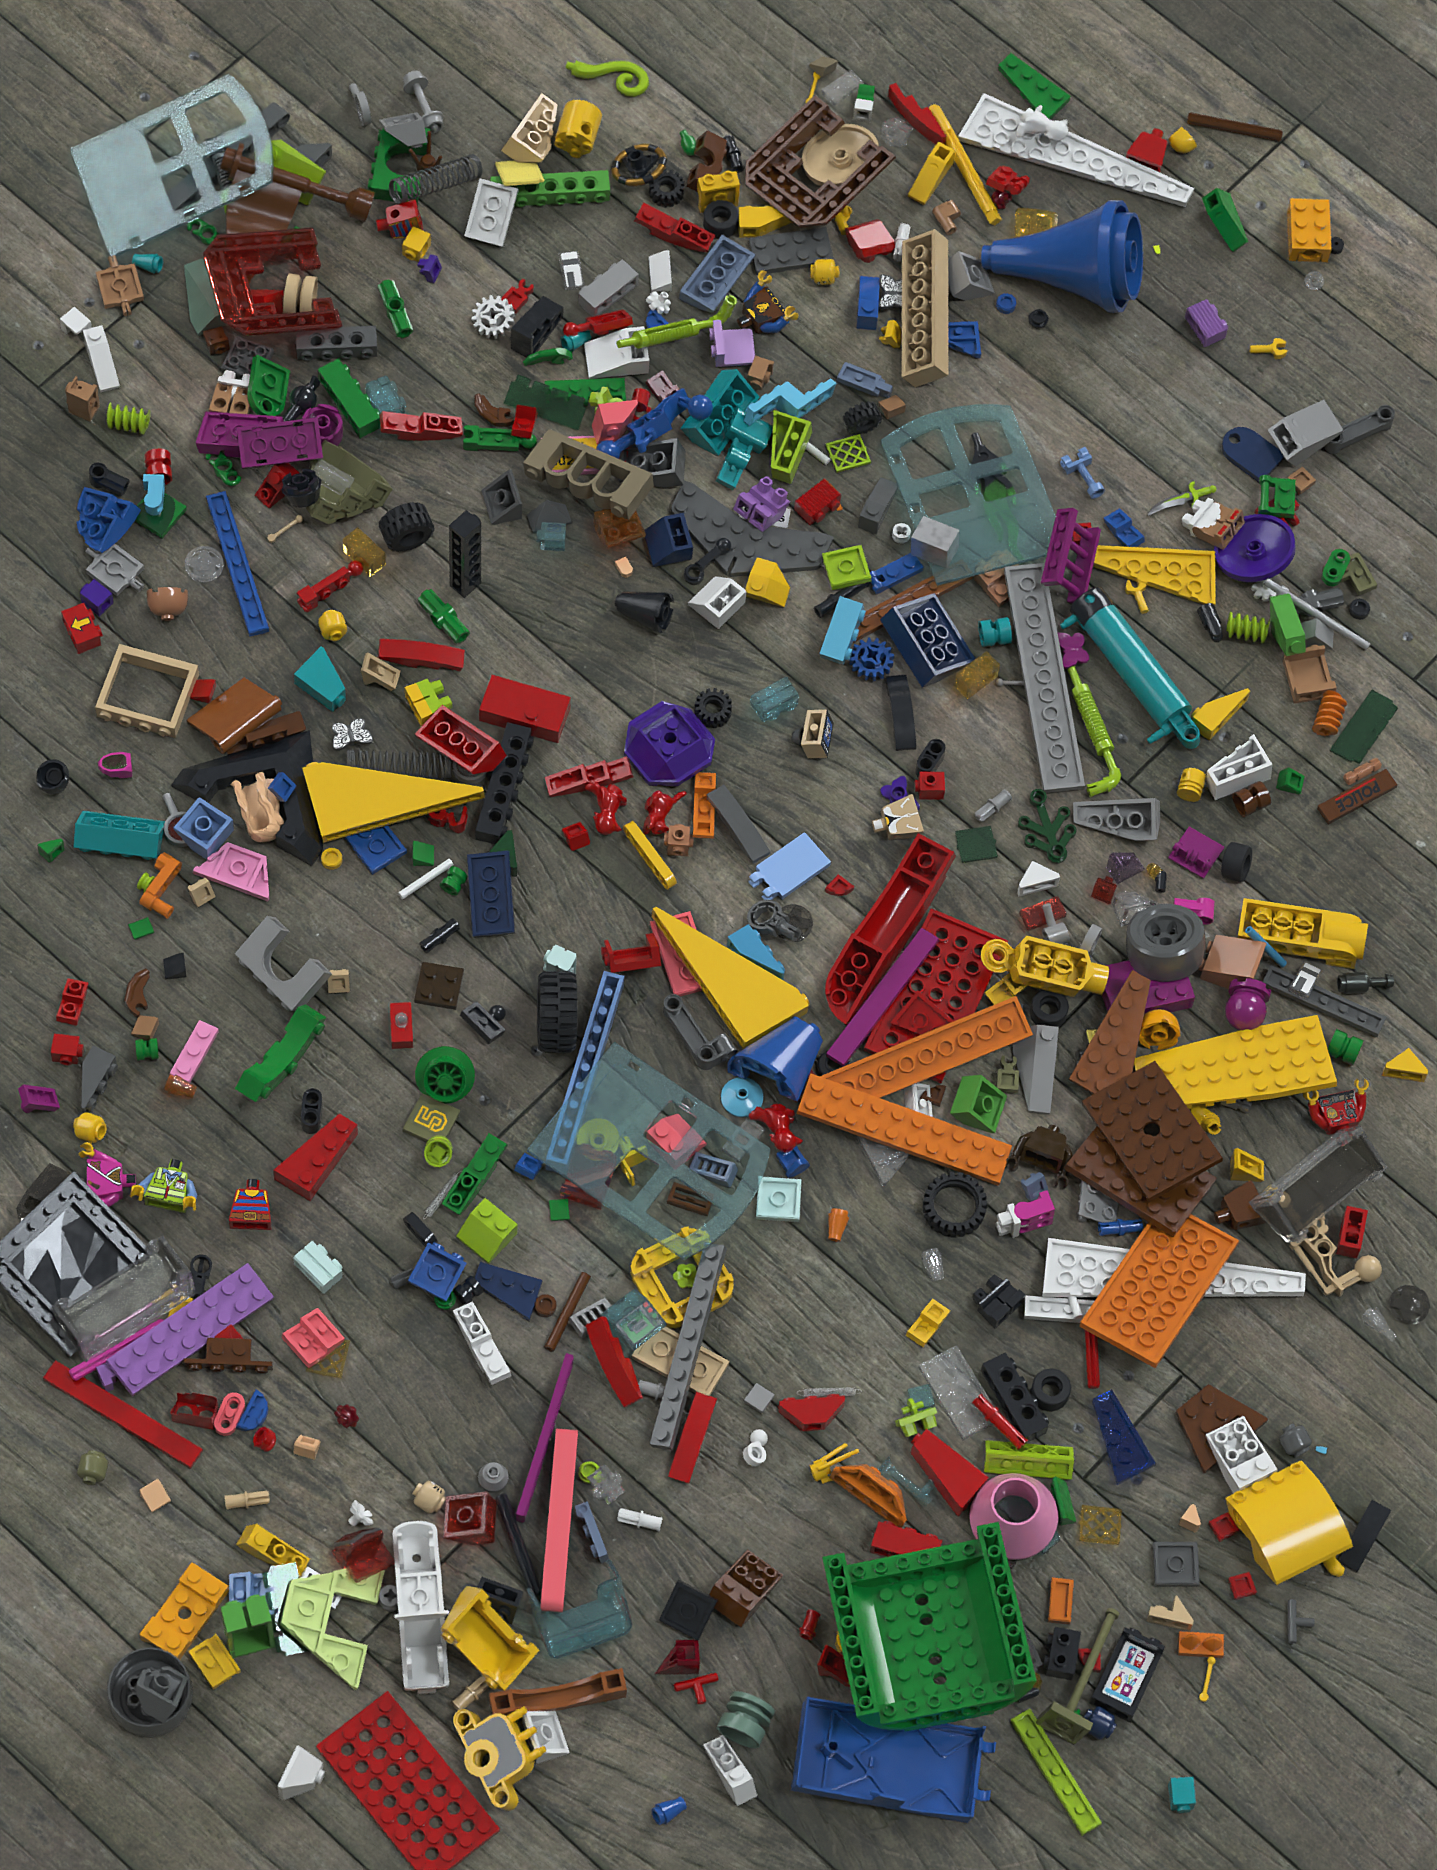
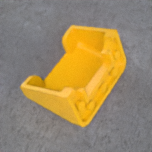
(486, 1639)

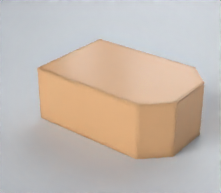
(624, 567)

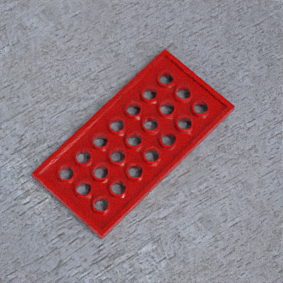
(969, 998)
(428, 1759)

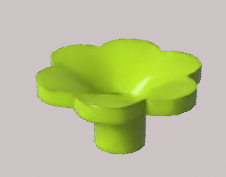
(685, 1280)

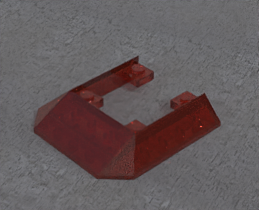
(241, 254)

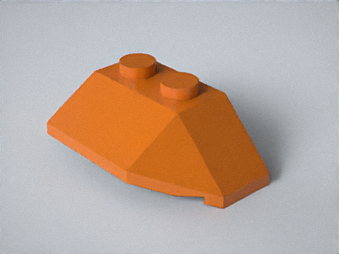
(873, 1490)

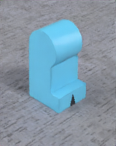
(155, 497)

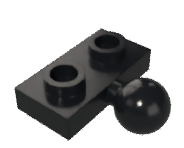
(485, 1023)

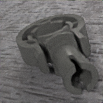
(776, 924)

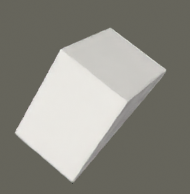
(1037, 879)

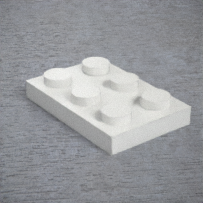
(491, 212)

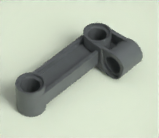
(1362, 428)
(719, 1049)

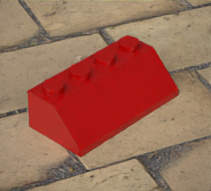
(461, 741)

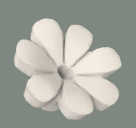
(659, 302)
(1262, 590)
(360, 1515)

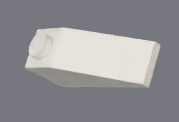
(101, 358)

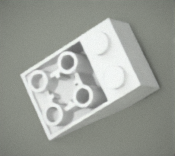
(608, 360)
(1240, 1454)

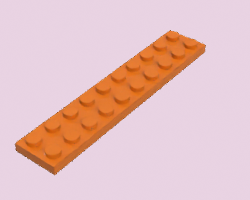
(936, 1050)
(904, 1129)

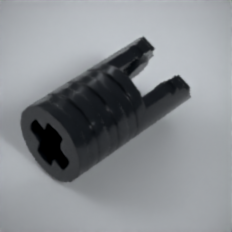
(1211, 621)

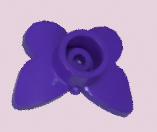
(896, 791)

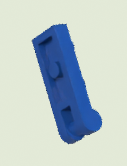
(895, 573)

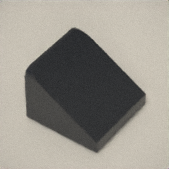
(175, 966)

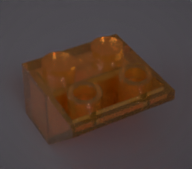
(617, 530)

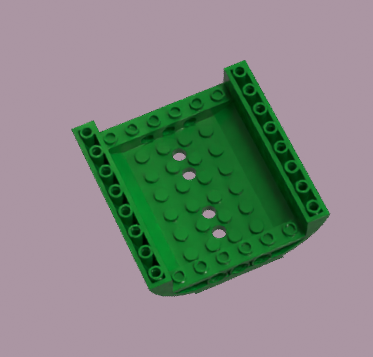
(972, 1631)

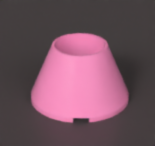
(1023, 1538)

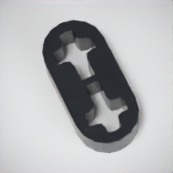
(419, 1229)

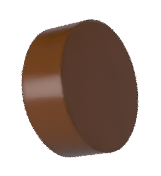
(545, 1305)

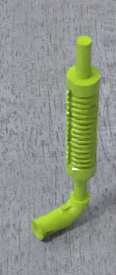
(677, 330)
(1098, 733)

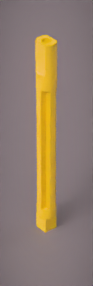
(966, 168)

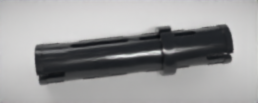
(832, 600)

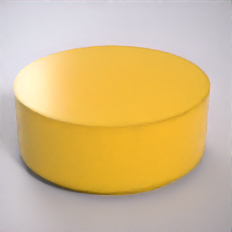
(331, 858)

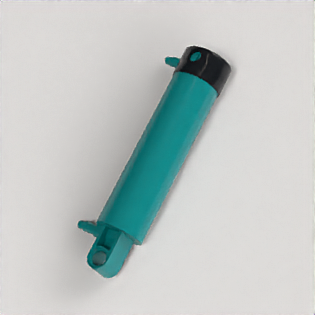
(1135, 665)

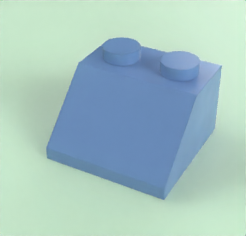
(204, 828)

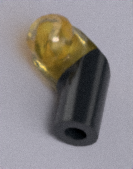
(1158, 875)
(1034, 1691)

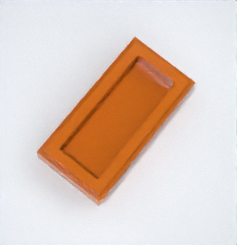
(1060, 1601)

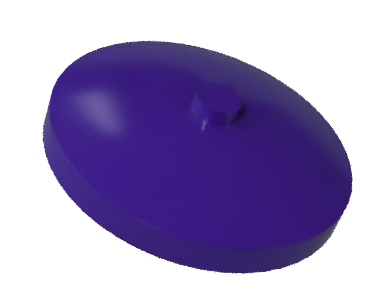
(1258, 549)

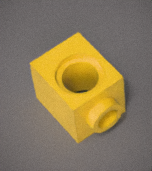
(416, 244)

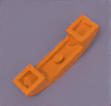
(703, 810)

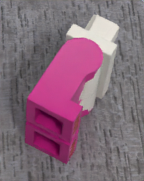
(1026, 1216)

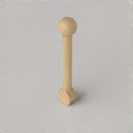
(272, 537)

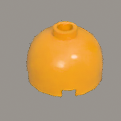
(1159, 1029)

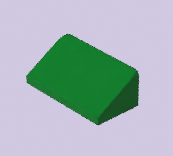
(1063, 1501)

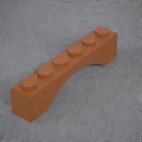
(590, 1690)

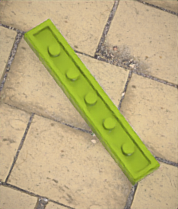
(1056, 1772)

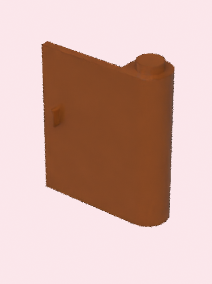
(235, 713)

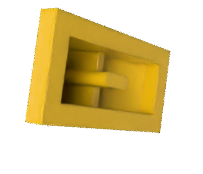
(1406, 1067)
(1246, 1167)

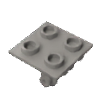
(1095, 1205)

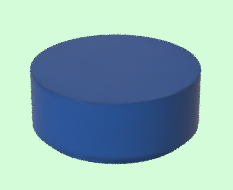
(1006, 303)

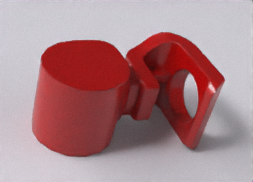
(642, 397)
(441, 817)

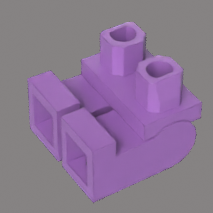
(763, 504)

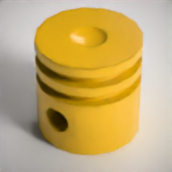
(1191, 784)

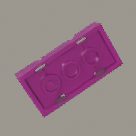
(220, 432)
(279, 443)

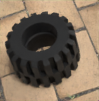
(406, 527)

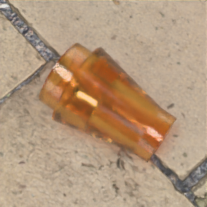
(178, 1086)

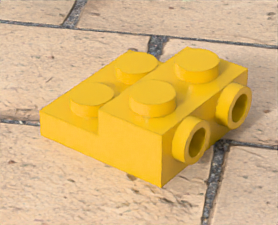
(718, 187)

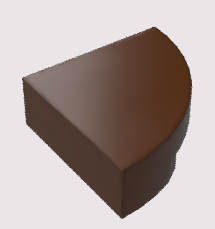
(936, 1095)

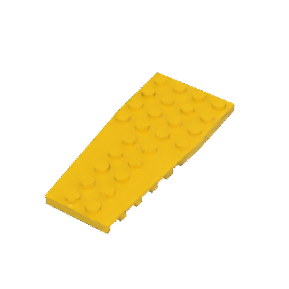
(1249, 1064)

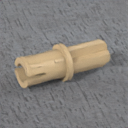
(246, 1499)
(470, 1694)

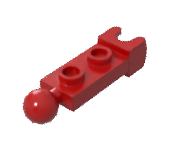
(322, 590)

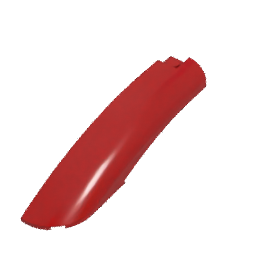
(887, 927)

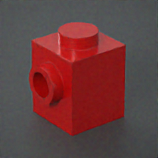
(930, 785)
(66, 1049)

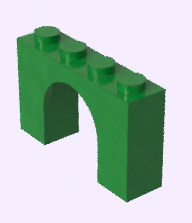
(382, 175)

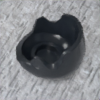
(52, 777)

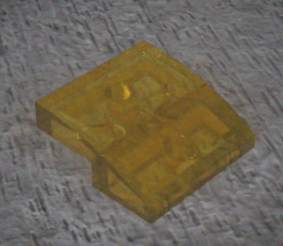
(1033, 221)

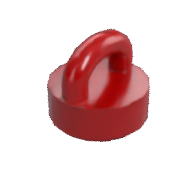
(264, 1439)

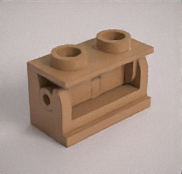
(82, 399)

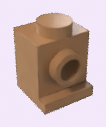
(760, 372)

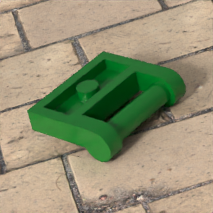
(1283, 496)

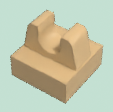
(201, 892)
(338, 981)

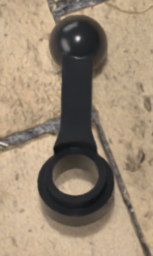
(722, 546)

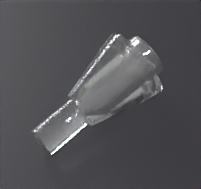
(1375, 1320)

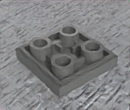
(241, 355)

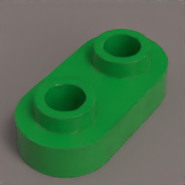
(1336, 566)

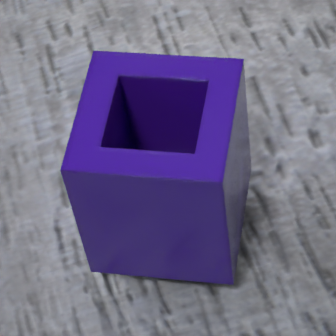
(96, 597)

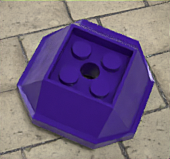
(668, 762)

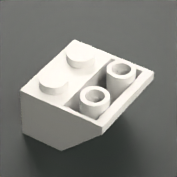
(718, 600)

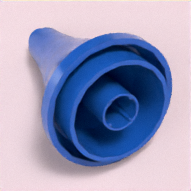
(1088, 256)

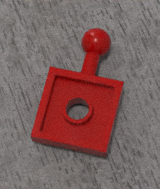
(600, 323)

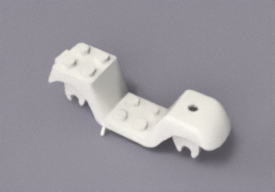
(420, 1607)

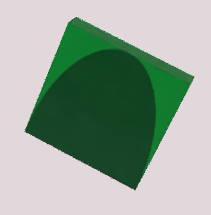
(163, 522)

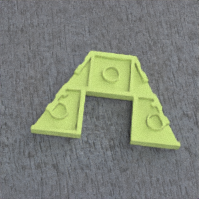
(308, 1612)

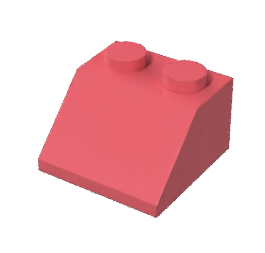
(612, 420)
(669, 1133)

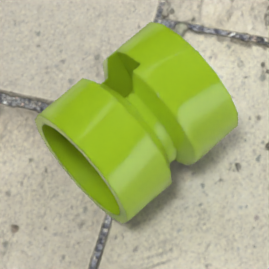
(438, 1151)

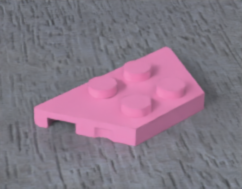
(238, 870)

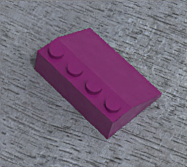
(1162, 994)

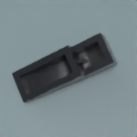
(1365, 1535)

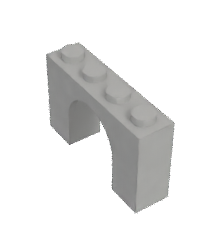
(257, 954)

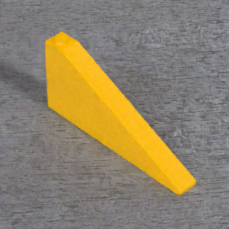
(362, 799)
(746, 995)

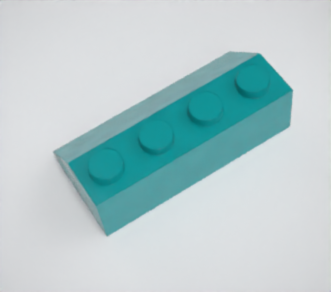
(727, 394)
(118, 834)

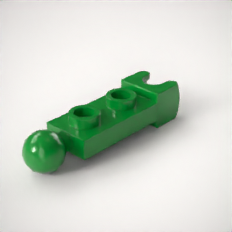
(494, 439)

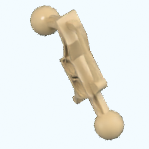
(1366, 1268)

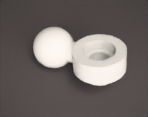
(754, 1453)

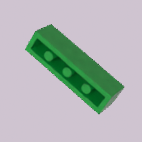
(349, 398)

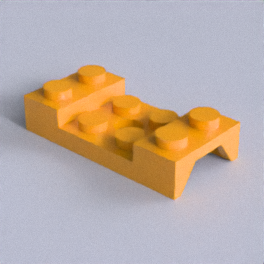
(196, 1592)

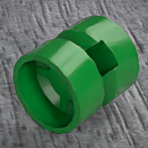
(1345, 1047)

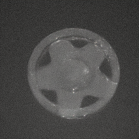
(204, 564)

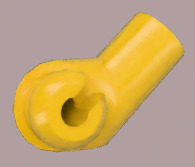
(842, 218)
(1334, 1567)

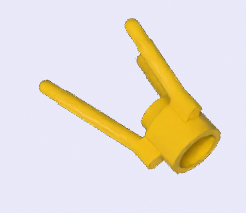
(821, 1467)

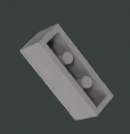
(608, 288)

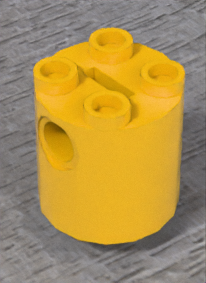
(578, 128)

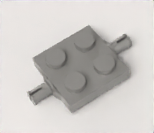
(115, 569)

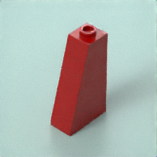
(950, 1472)

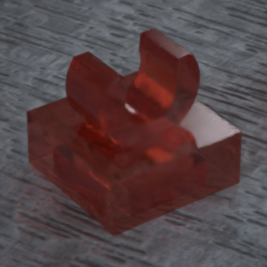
(1104, 890)

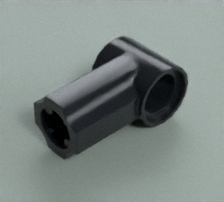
(108, 480)

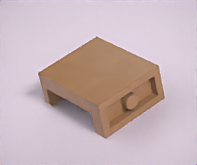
(1308, 674)

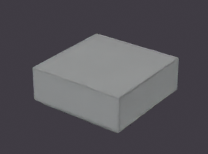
(759, 1398)

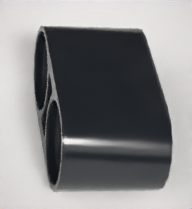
(929, 758)
(311, 1111)

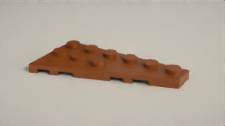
(1115, 1043)

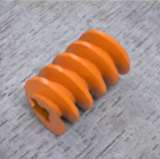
(1329, 714)

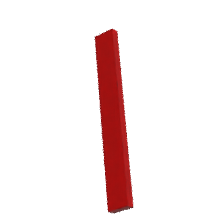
(124, 1415)

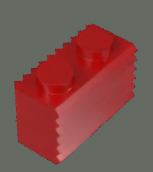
(817, 502)

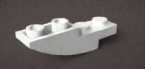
(481, 1343)

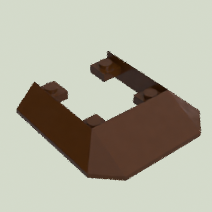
(772, 167)

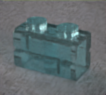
(384, 395)
(774, 699)

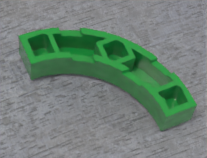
(283, 1056)

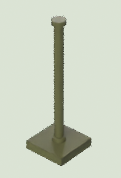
(1063, 1720)

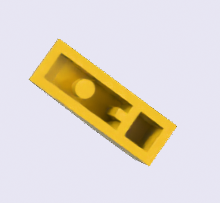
(1218, 712)

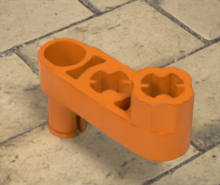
(168, 868)

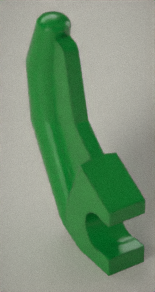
(554, 355)

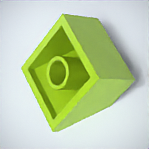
(487, 1230)

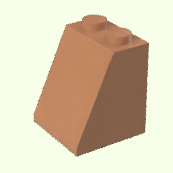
(1231, 959)

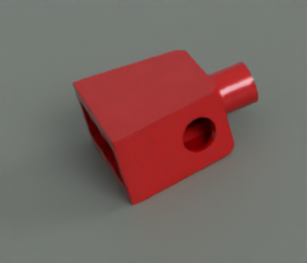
(1149, 149)

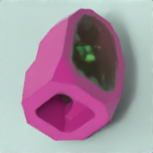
(116, 765)

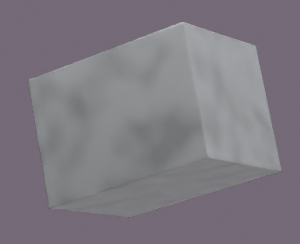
(935, 542)

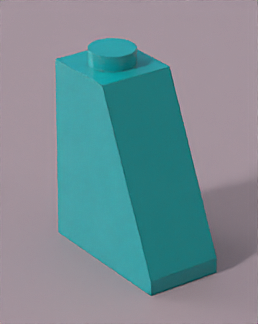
(321, 680)

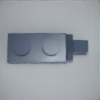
(864, 380)
(598, 1549)

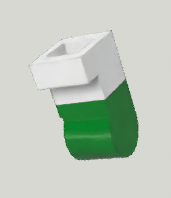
(864, 102)

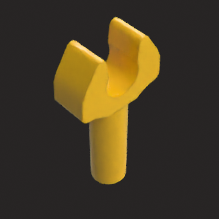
(1278, 354)
(1137, 592)

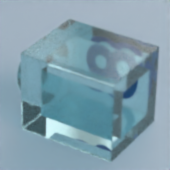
(552, 536)

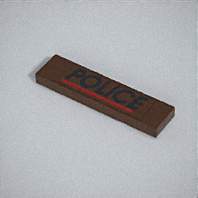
(1357, 796)

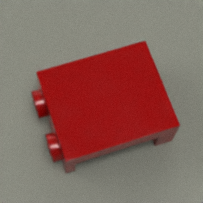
(632, 958)

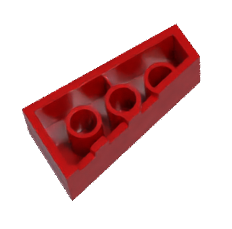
(316, 1158)

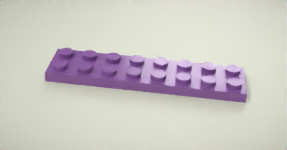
(188, 1329)

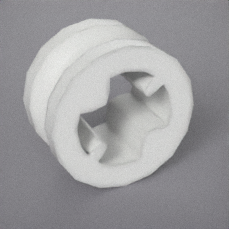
(901, 527)

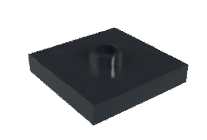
(688, 1610)

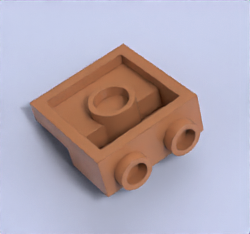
(994, 585)

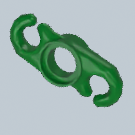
(204, 227)
(224, 475)

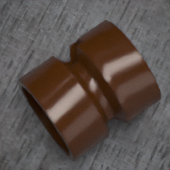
(1251, 798)

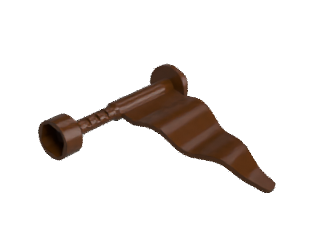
(275, 204)

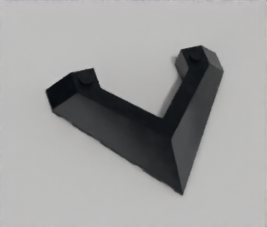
(300, 832)

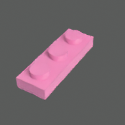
(194, 1051)

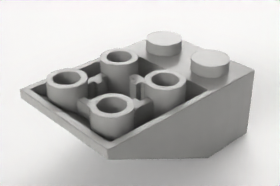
(1305, 432)

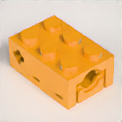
(1309, 230)

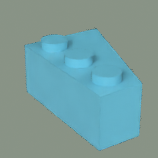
(842, 630)

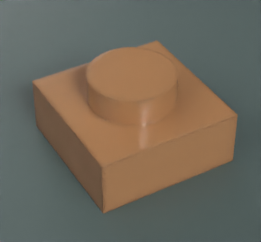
(1303, 480)

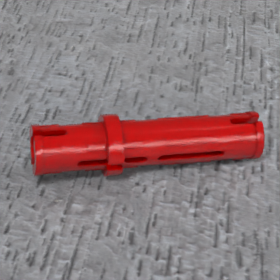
(999, 1421)

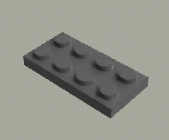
(790, 250)

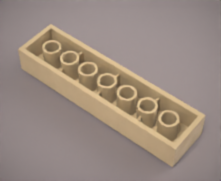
(925, 308)

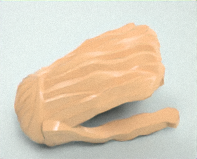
(259, 809)

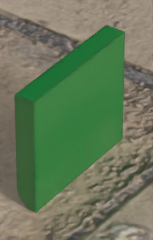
(141, 928)
(559, 1209)

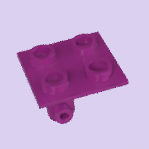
(1196, 852)

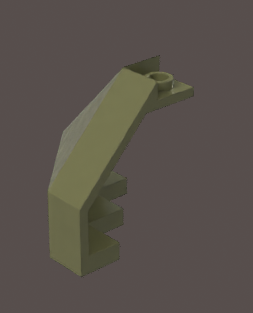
(366, 491)

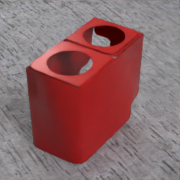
(192, 1401)

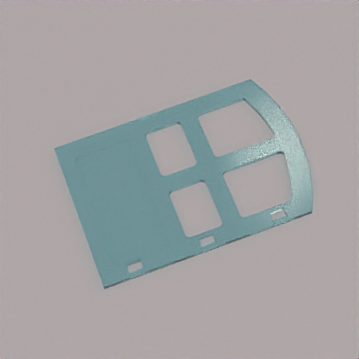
(128, 185)
(989, 532)
(608, 1120)

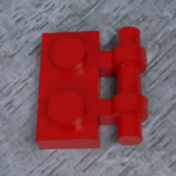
(1006, 179)

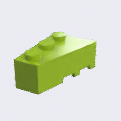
(788, 445)

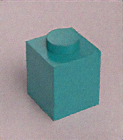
(1182, 1794)

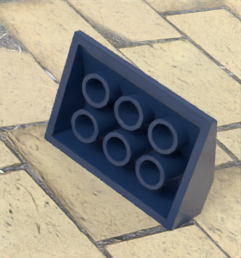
(927, 639)

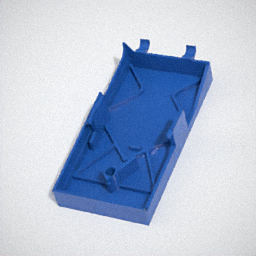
(910, 1771)

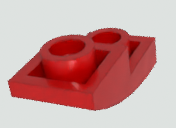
(72, 1001)

